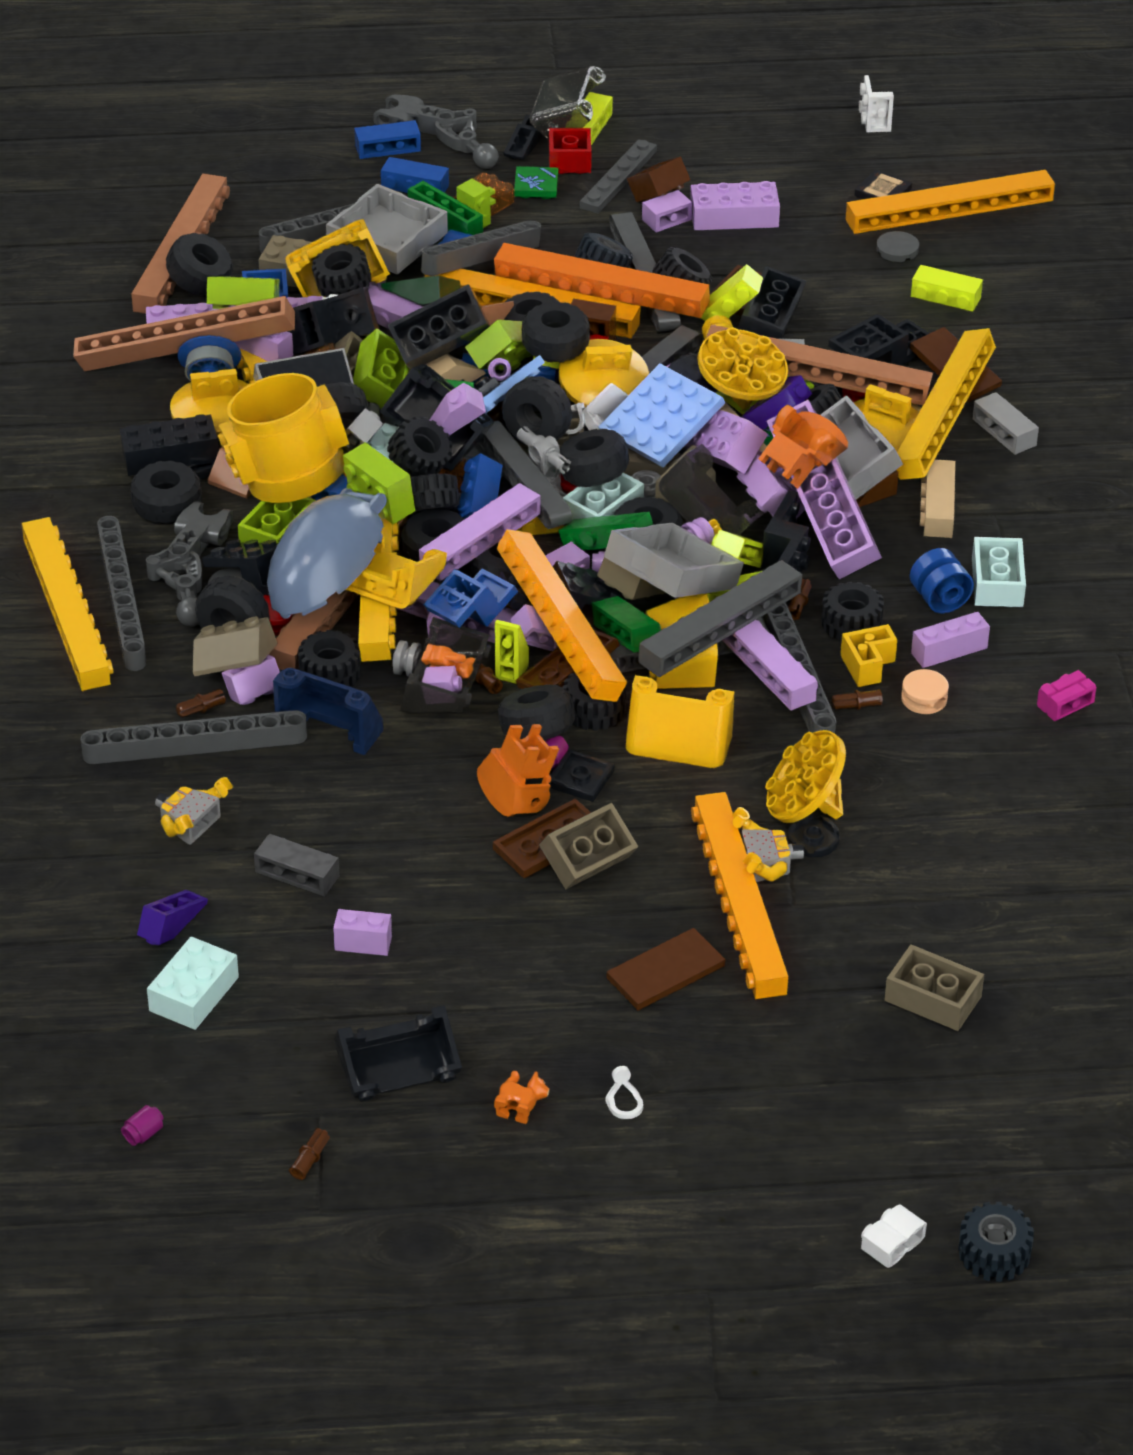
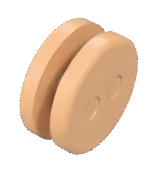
(925, 691)

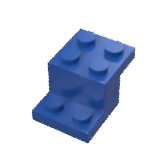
(468, 597)

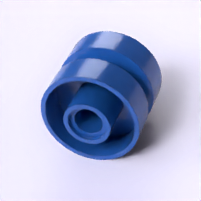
(941, 580)

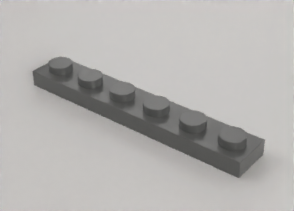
(617, 176)

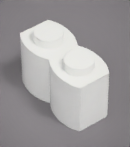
(893, 1235)

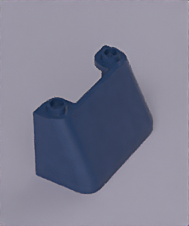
(330, 704)

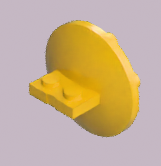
(742, 365)
(597, 367)
(207, 395)
(888, 413)
(808, 778)

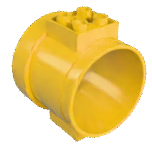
(284, 438)

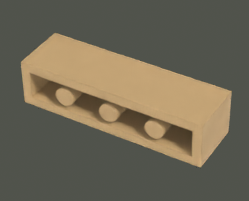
(939, 495)

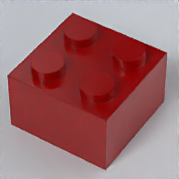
(570, 150)

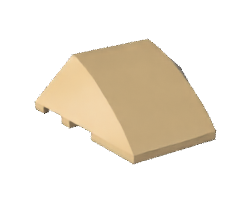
(455, 369)

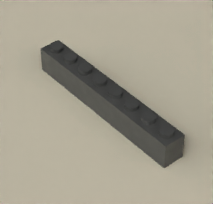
(719, 618)

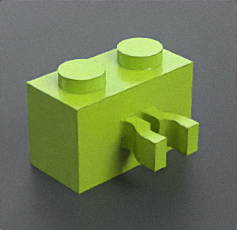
(477, 197)

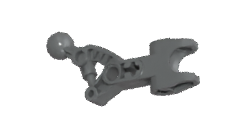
(443, 124)
(182, 556)

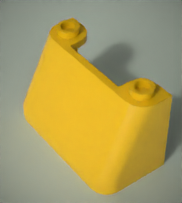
(356, 233)
(397, 578)
(697, 671)
(679, 726)

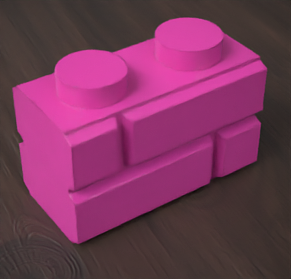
(1066, 695)

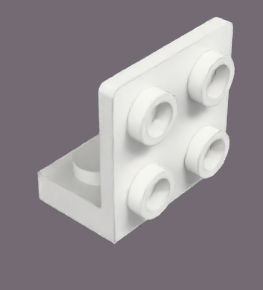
(875, 108)
(603, 406)

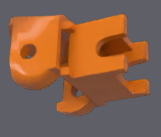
(802, 443)
(507, 768)

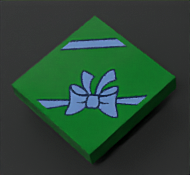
(536, 182)

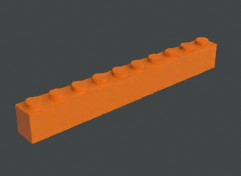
(602, 280)

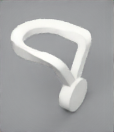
(578, 407)
(621, 1076)

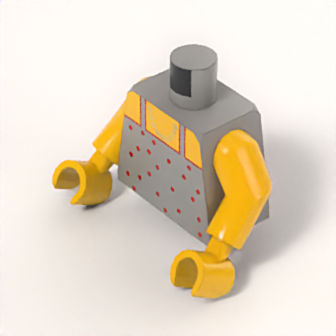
(191, 811)
(766, 849)

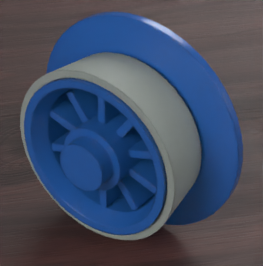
(208, 354)

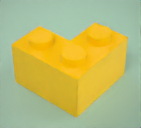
(867, 651)

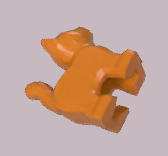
(444, 656)
(520, 1097)

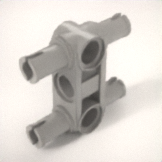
(546, 456)

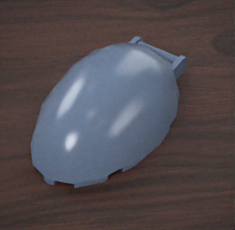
(324, 551)

